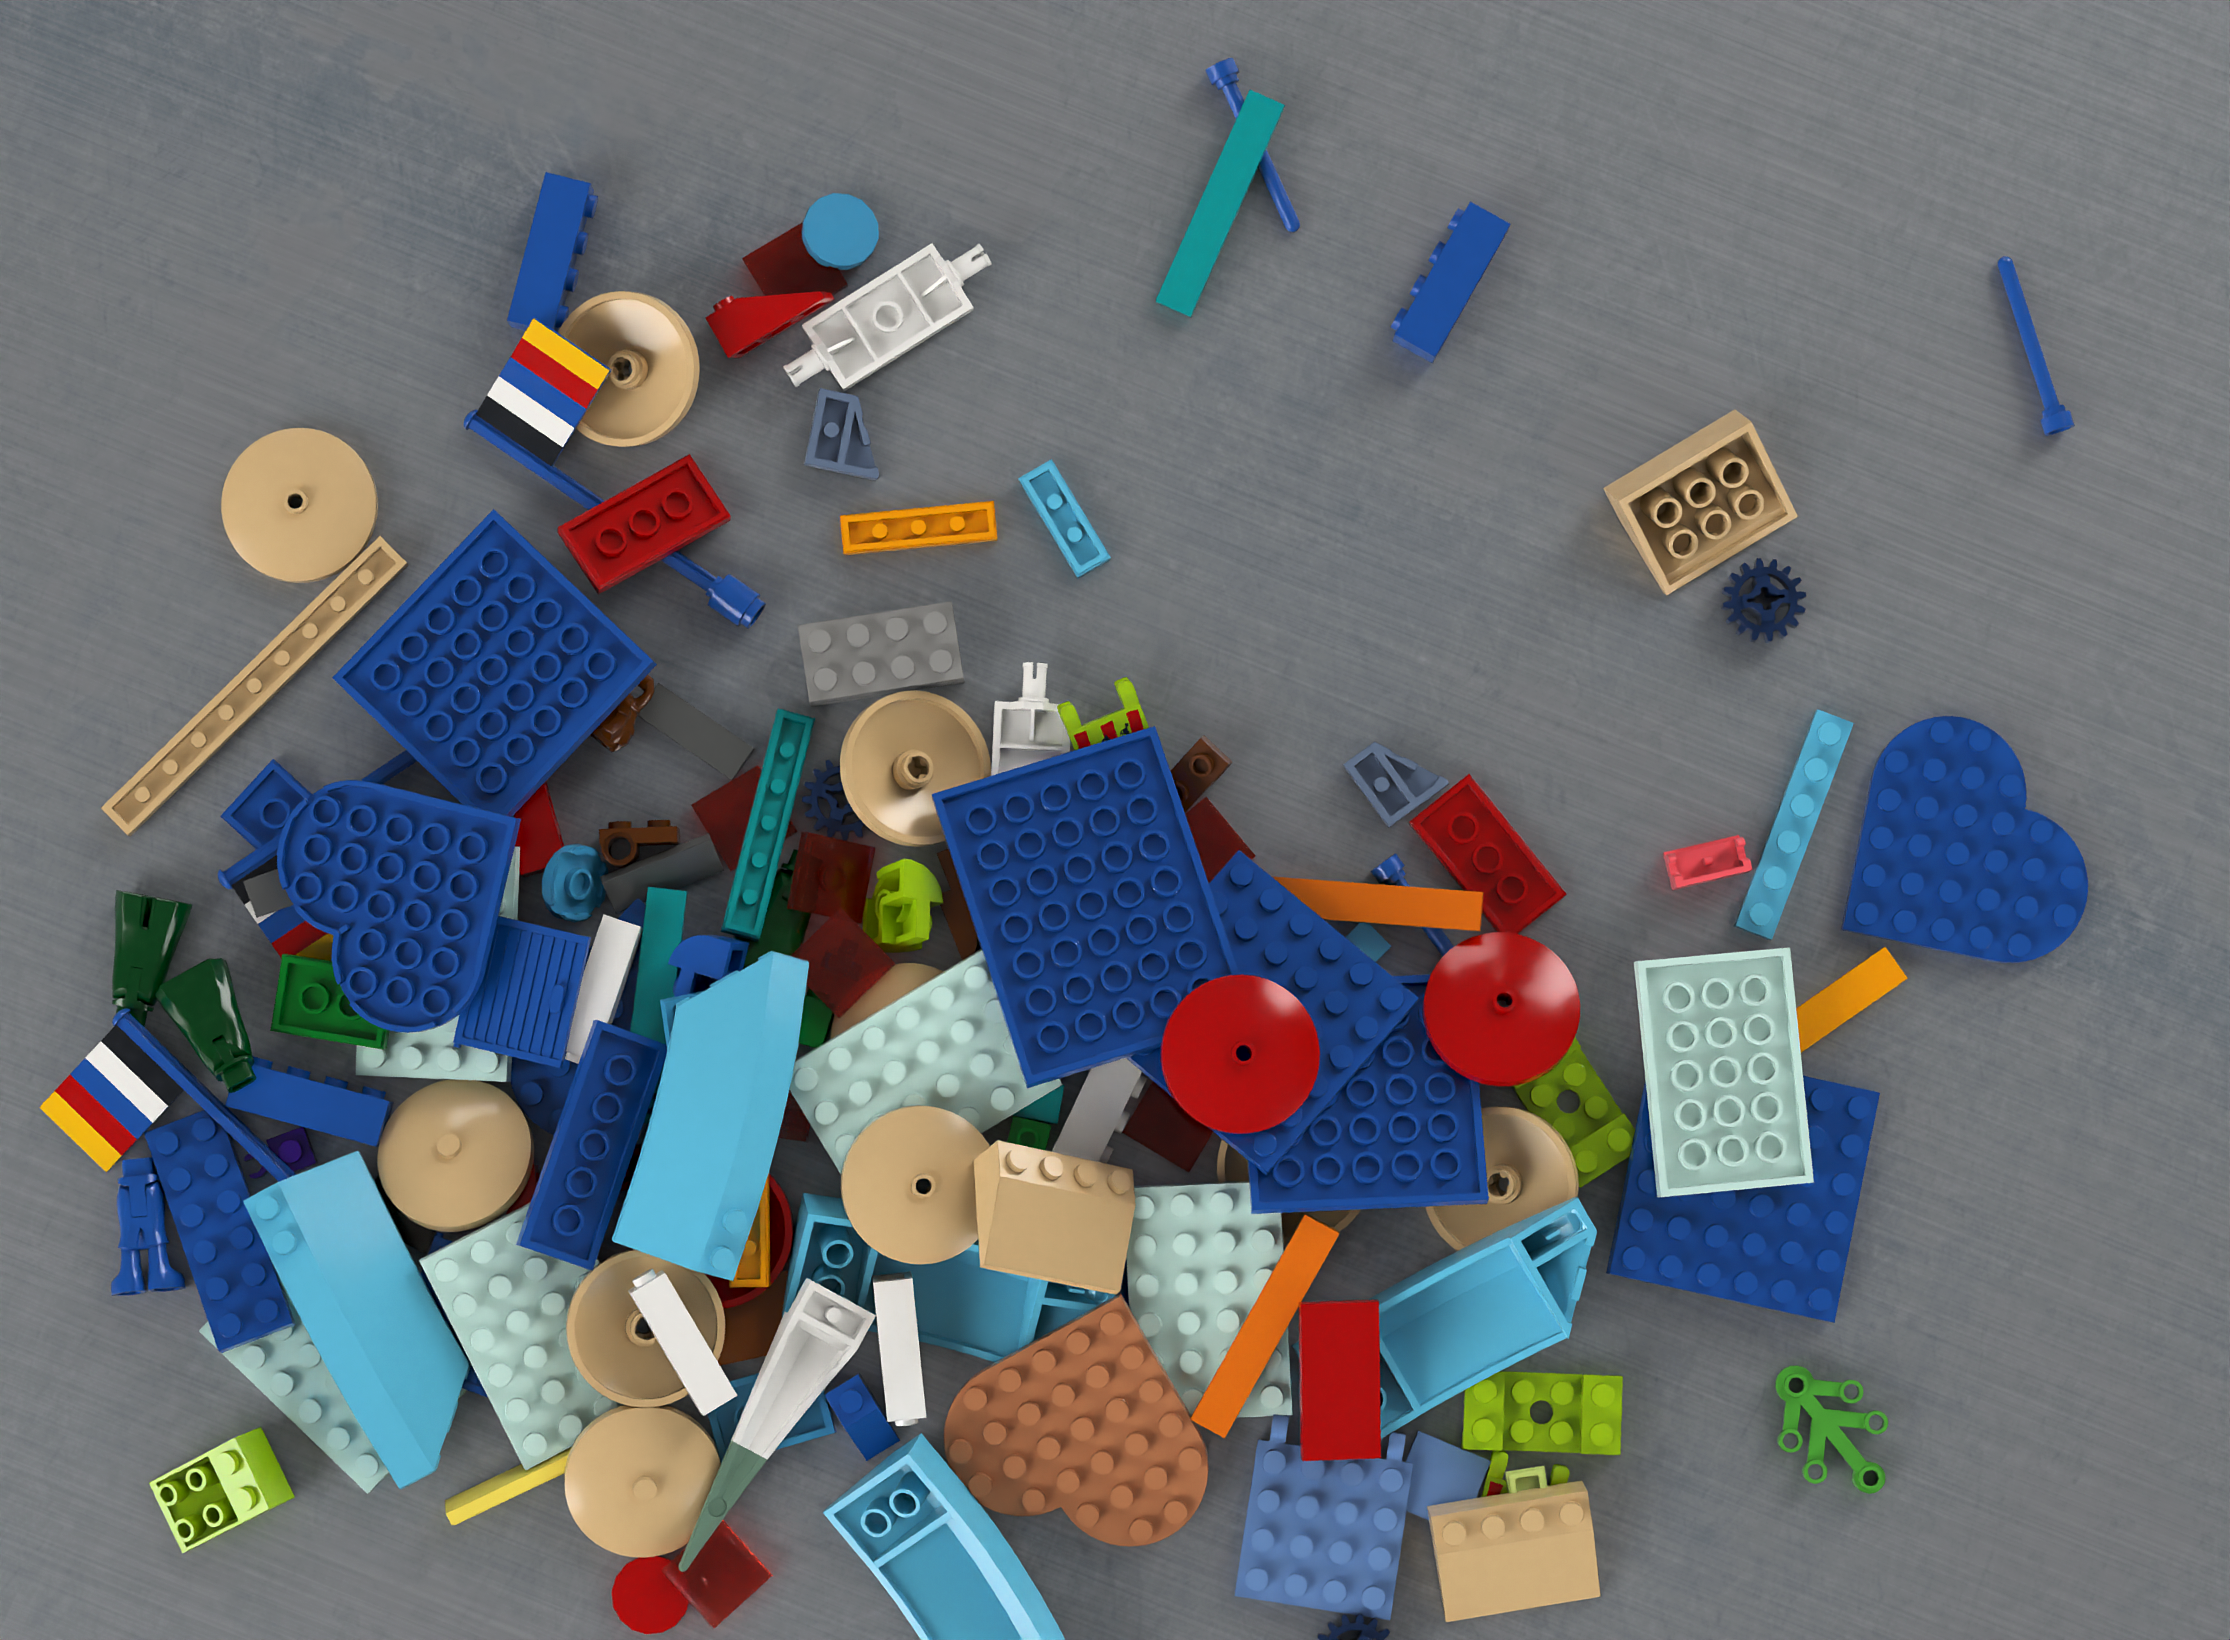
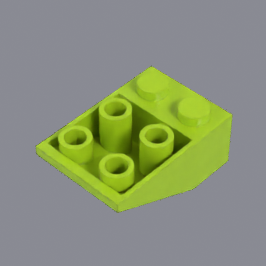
(221, 1489)

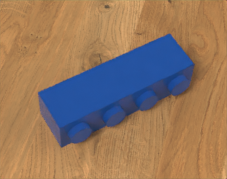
(552, 252)
(1450, 282)
(314, 1104)

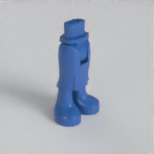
(141, 1229)

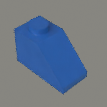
(862, 1417)

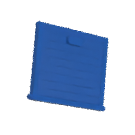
(526, 993)

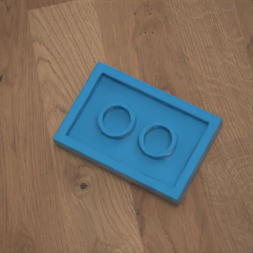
(723, 1420)

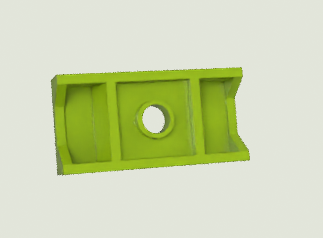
(1596, 1130)
(1582, 1421)

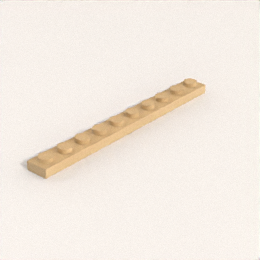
(254, 686)

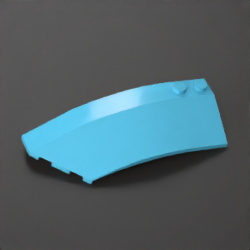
(716, 1118)
(955, 1299)
(365, 1309)
(1480, 1310)
(939, 1552)

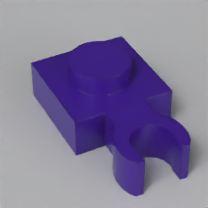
(292, 1148)

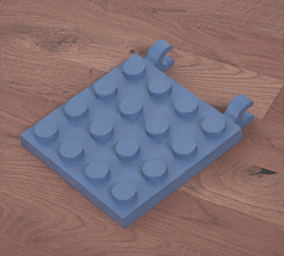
(1324, 1528)

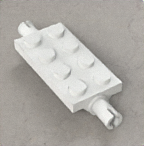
(888, 316)
(1028, 727)

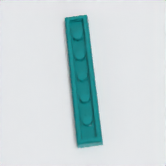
(1220, 203)
(767, 825)
(655, 977)

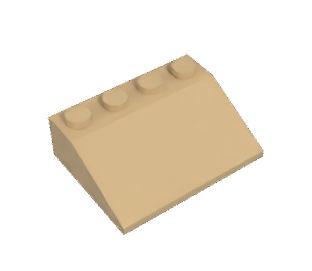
(1701, 501)
(1053, 1216)
(1514, 1551)

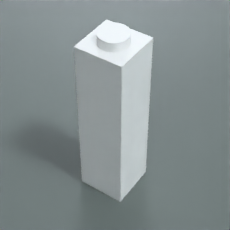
(603, 980)
(681, 1341)
(899, 1348)

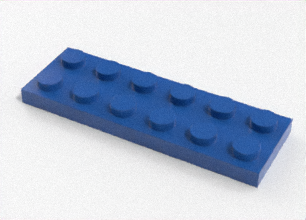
(592, 1145)
(216, 1231)

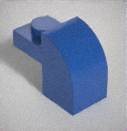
(706, 958)

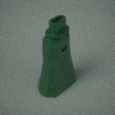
(782, 927)
(144, 947)
(209, 1017)

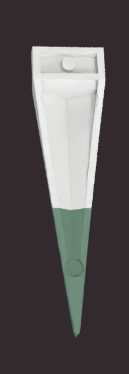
(804, 1357)

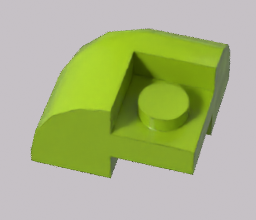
(900, 906)

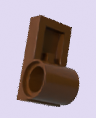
(1198, 771)
(655, 834)

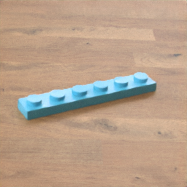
(1793, 824)

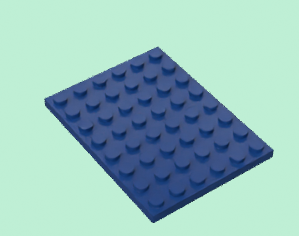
(1085, 901)

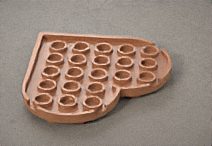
(1082, 1428)

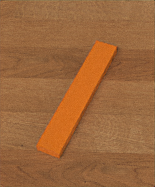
(1389, 903)
(1265, 1325)

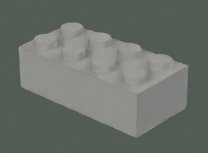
(881, 654)

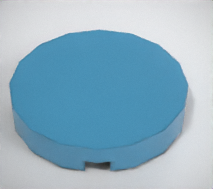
(840, 231)
(574, 883)

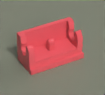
(1707, 862)

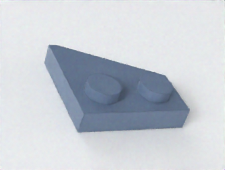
(839, 436)
(1392, 782)

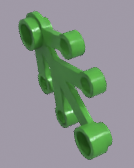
(1826, 1424)

